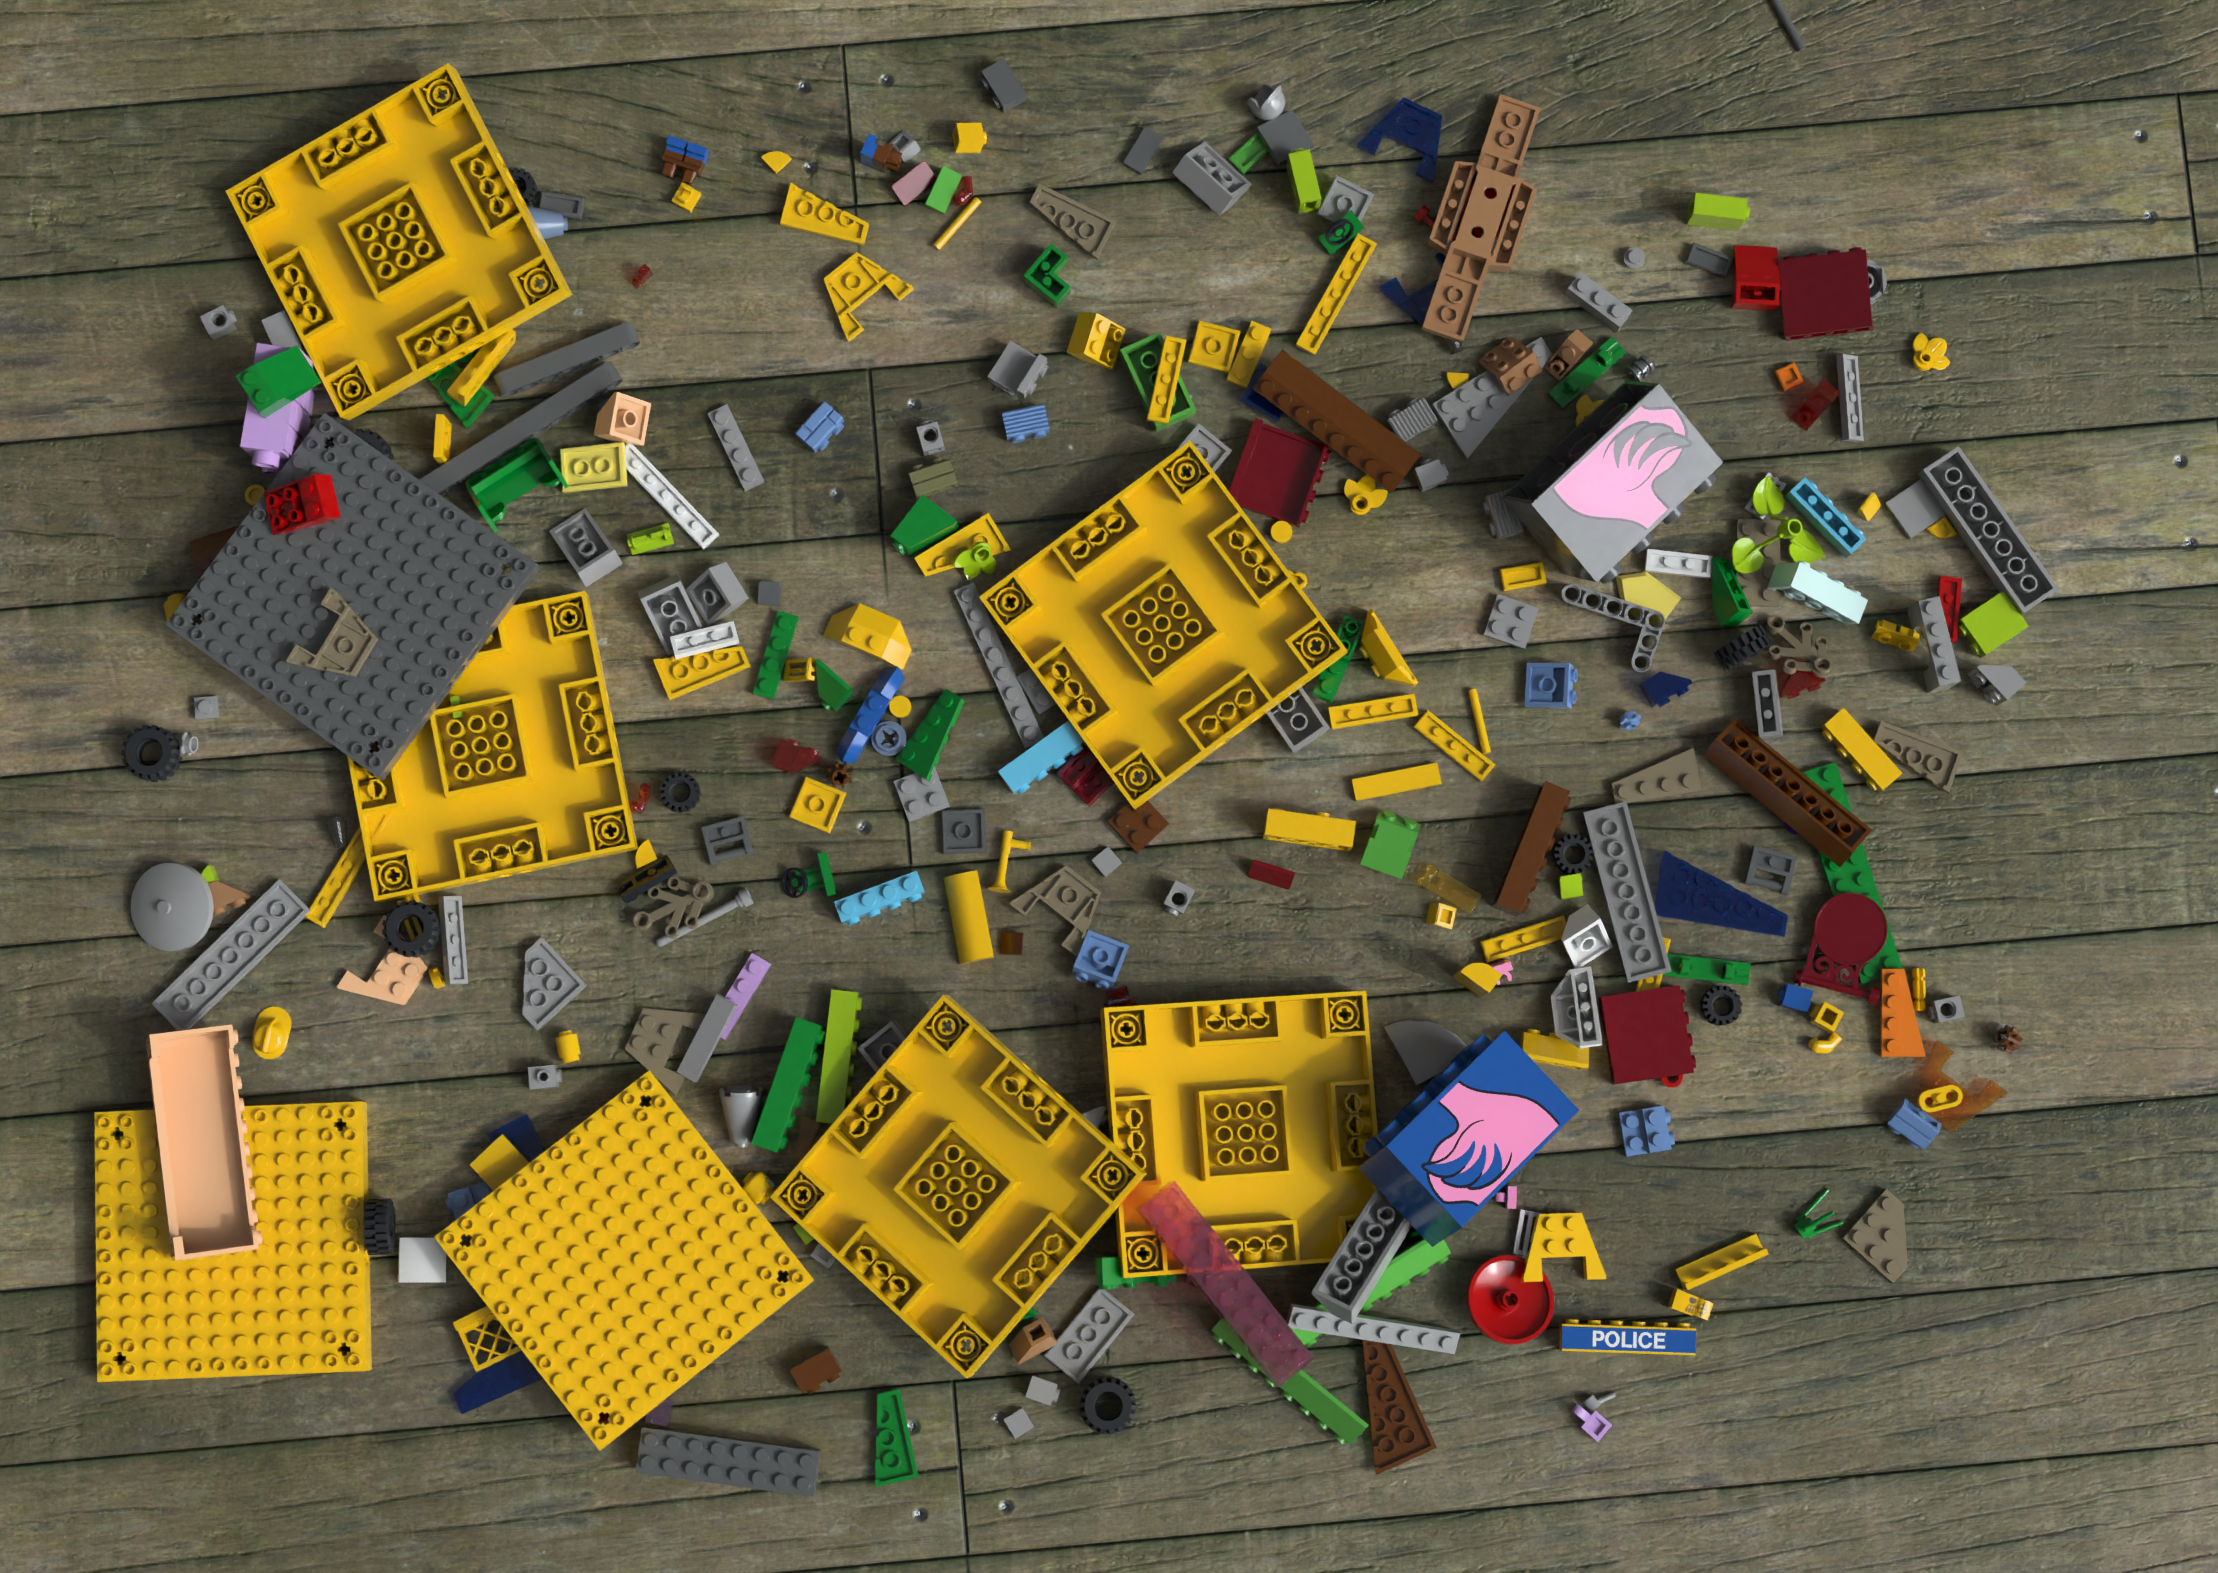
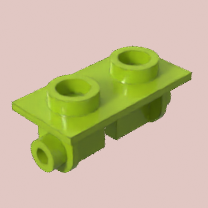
(650, 539)

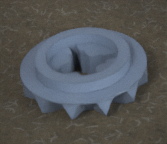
(889, 728)

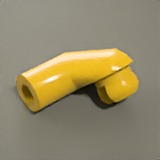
(1824, 1046)

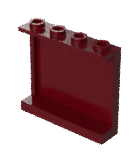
(1825, 294)
(1278, 473)
(1647, 1034)

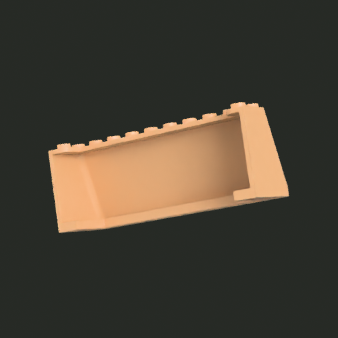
(202, 1142)

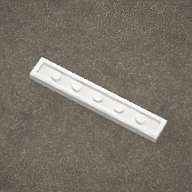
(669, 497)

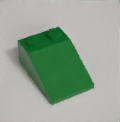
(278, 380)

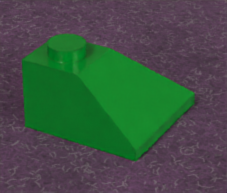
(831, 688)

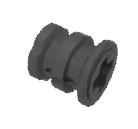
(1639, 369)

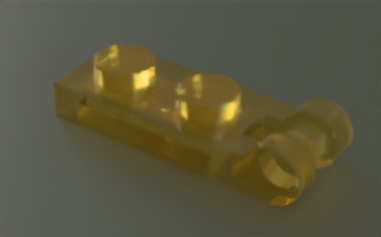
(1450, 889)

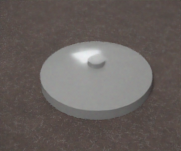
(172, 906)

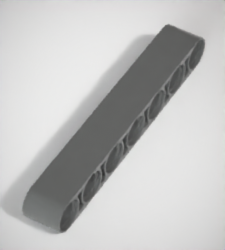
(566, 359)

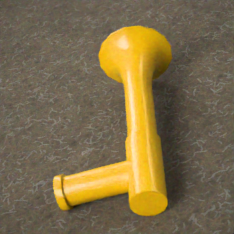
(1006, 844)

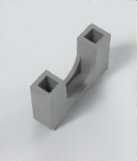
(1942, 669)

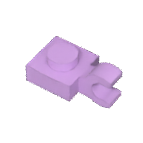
(1593, 1423)

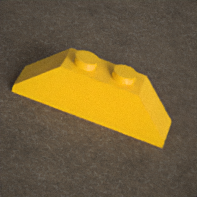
(870, 634)
(1383, 653)

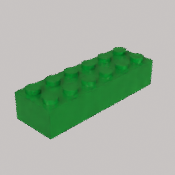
(788, 1085)

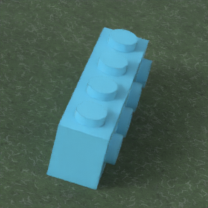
(1825, 517)
(1041, 757)
(880, 897)

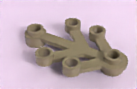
(1799, 649)
(676, 905)

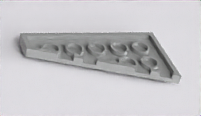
(1480, 404)

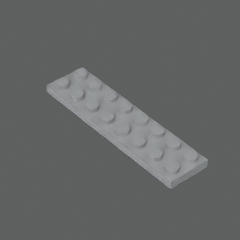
(1627, 892)
(231, 956)

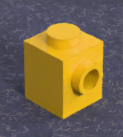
(969, 137)
(1825, 1016)

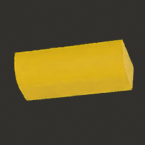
(968, 917)
(1478, 978)

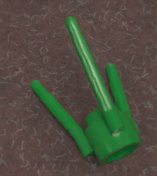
(1807, 1227)

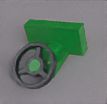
(1341, 232)
(811, 878)

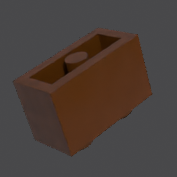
(816, 1370)

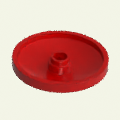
(1506, 1307)

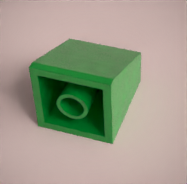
(922, 527)

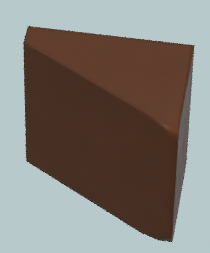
(1011, 943)

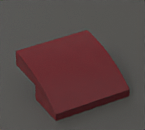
(1086, 776)

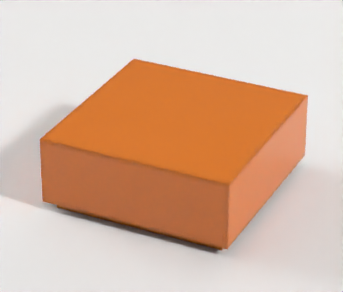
(1788, 376)

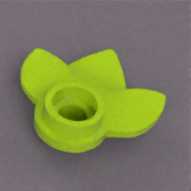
(975, 562)

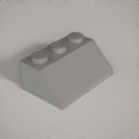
(1211, 178)

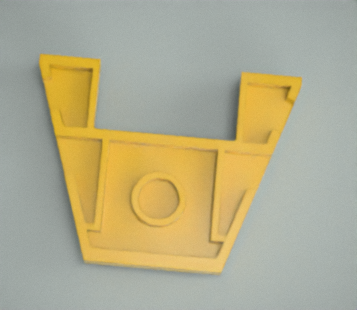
(856, 282)
(1561, 1237)

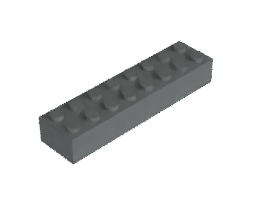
(728, 1461)

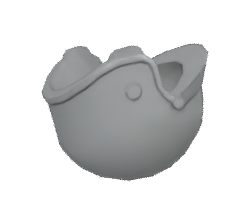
(1267, 103)

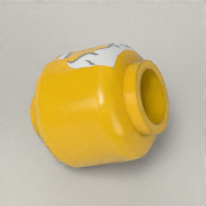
(758, 1187)

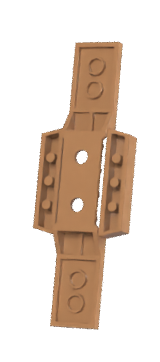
(1468, 256)

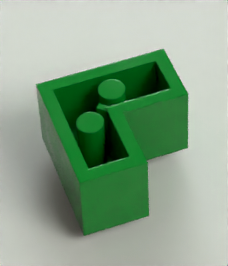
(1043, 276)

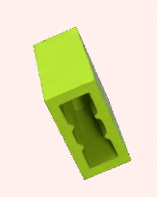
(1303, 181)
(1717, 211)
(1991, 624)

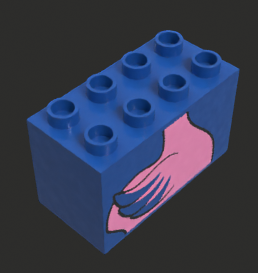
(1465, 1136)

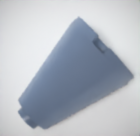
(549, 222)

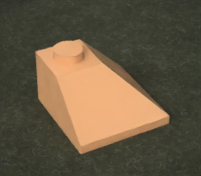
(623, 419)

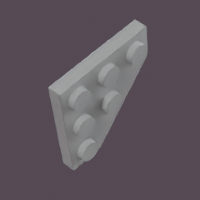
(547, 984)

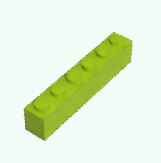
(838, 1055)

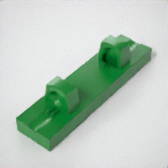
(1586, 373)
(1708, 969)

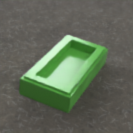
(1248, 154)
(943, 190)

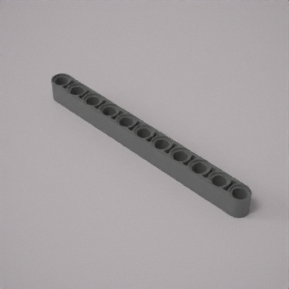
(523, 428)

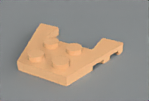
(393, 978)

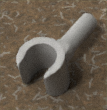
(1592, 1403)

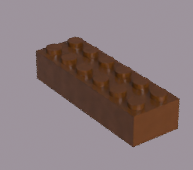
(1531, 847)

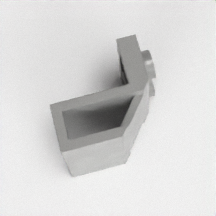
(1017, 370)

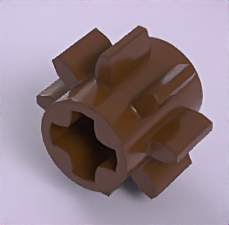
(845, 772)
(2008, 1039)

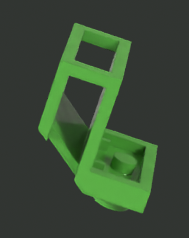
(1390, 843)

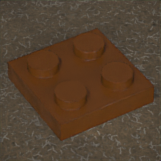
(1138, 825)

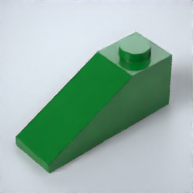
(1727, 595)

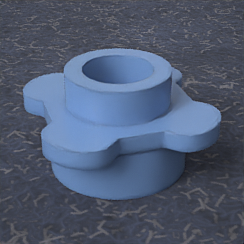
(1629, 720)

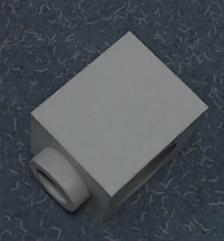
(210, 319)
(934, 446)
(1185, 891)
(1955, 1009)
(1042, 1390)

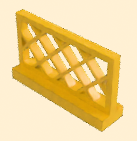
(472, 1322)

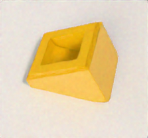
(1869, 507)
(1441, 915)

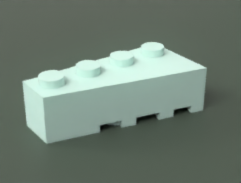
(1818, 591)

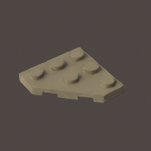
(1881, 1236)

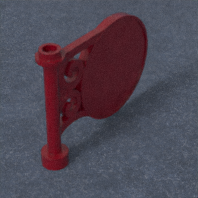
(1849, 932)

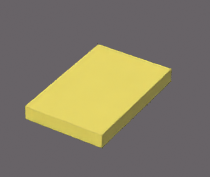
(594, 467)

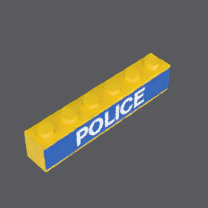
(1627, 1339)

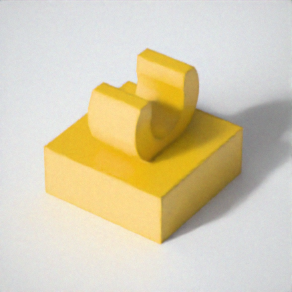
(686, 197)

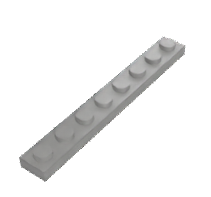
(999, 665)
(1374, 1329)

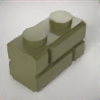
(933, 478)

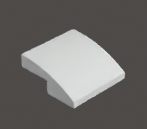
(421, 1260)

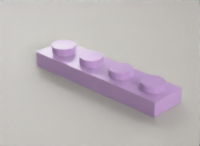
(745, 987)

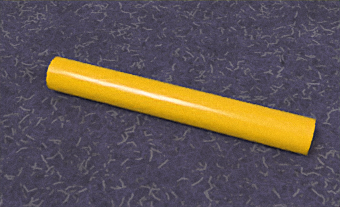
(946, 235)
(1478, 717)

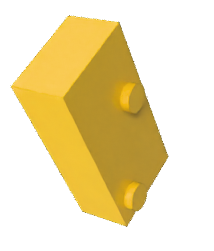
(1309, 829)

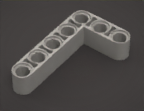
(1622, 615)

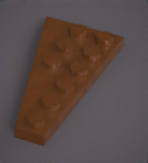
(1395, 1417)

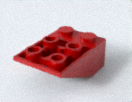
(1755, 278)
(302, 504)

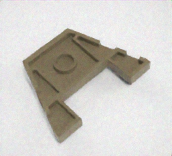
(344, 647)
(1069, 897)
(654, 1041)

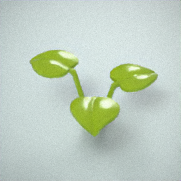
(1803, 547)

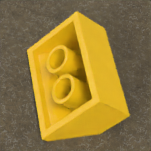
(1553, 1050)

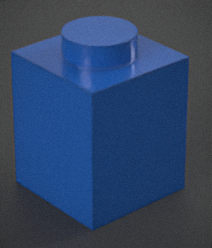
(1794, 998)

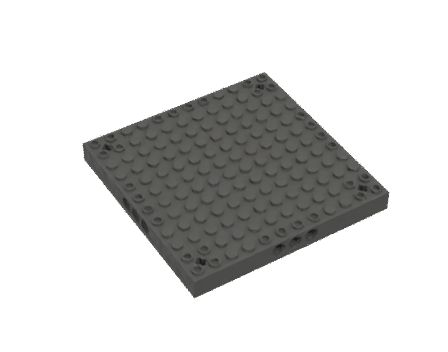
(403, 563)

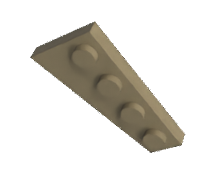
(1074, 219)
(1924, 756)
(1666, 779)

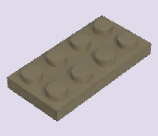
(1756, 583)

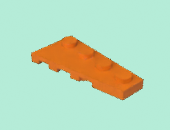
(1898, 1020)

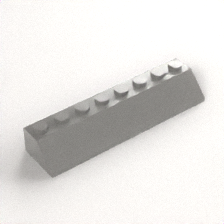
(1361, 1258)

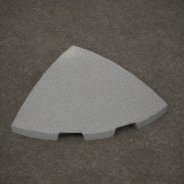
(1423, 1047)

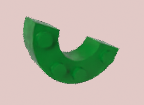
(1109, 1275)

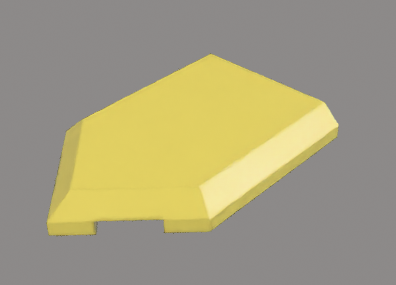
(1647, 592)

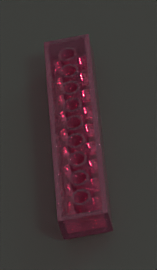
(1225, 1283)

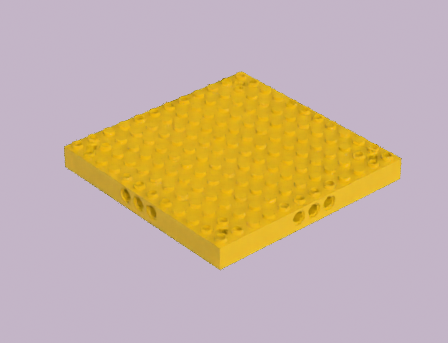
(398, 242)
(1163, 624)
(516, 780)
(1250, 1115)
(957, 1185)
(624, 1260)
(244, 1310)

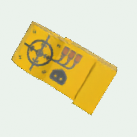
(1690, 1304)

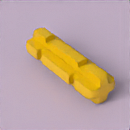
(1919, 989)

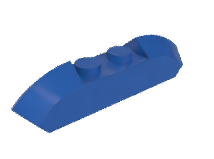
(870, 714)

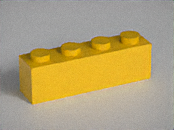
(1860, 750)

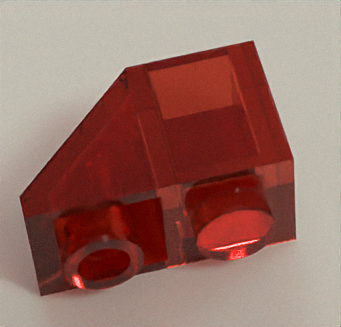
(1815, 404)
(1800, 681)
(793, 758)

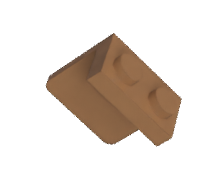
(1511, 364)

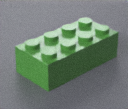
(1142, 365)

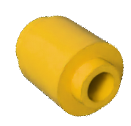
(568, 1047)

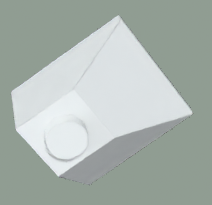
(1585, 937)

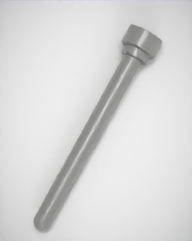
(742, 899)

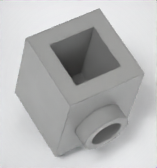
(1430, 474)
(544, 1077)

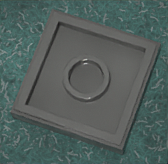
(1283, 136)
(963, 831)

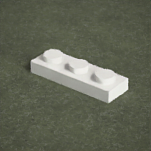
(1678, 563)
(704, 640)

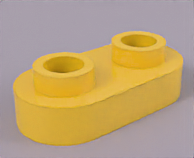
(1939, 1099)

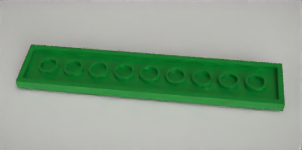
(1854, 874)

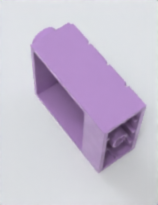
(278, 436)

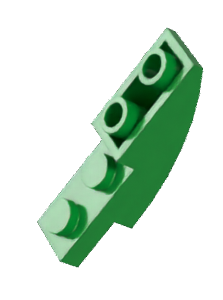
(1332, 676)

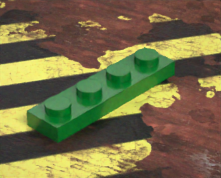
(775, 655)

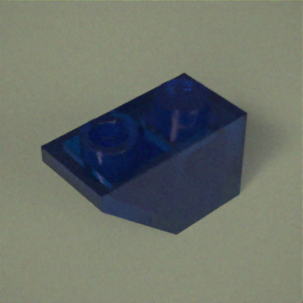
(1663, 686)

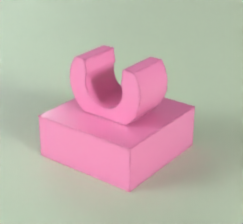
(1503, 967)
(1508, 1197)

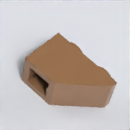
(1568, 354)
(226, 896)
(1032, 1340)

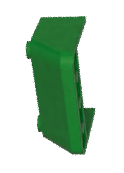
(511, 478)

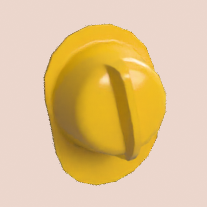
(271, 1032)

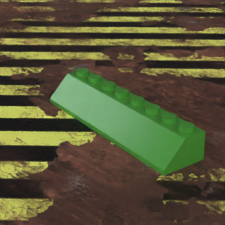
(1403, 1266)
(1305, 1390)

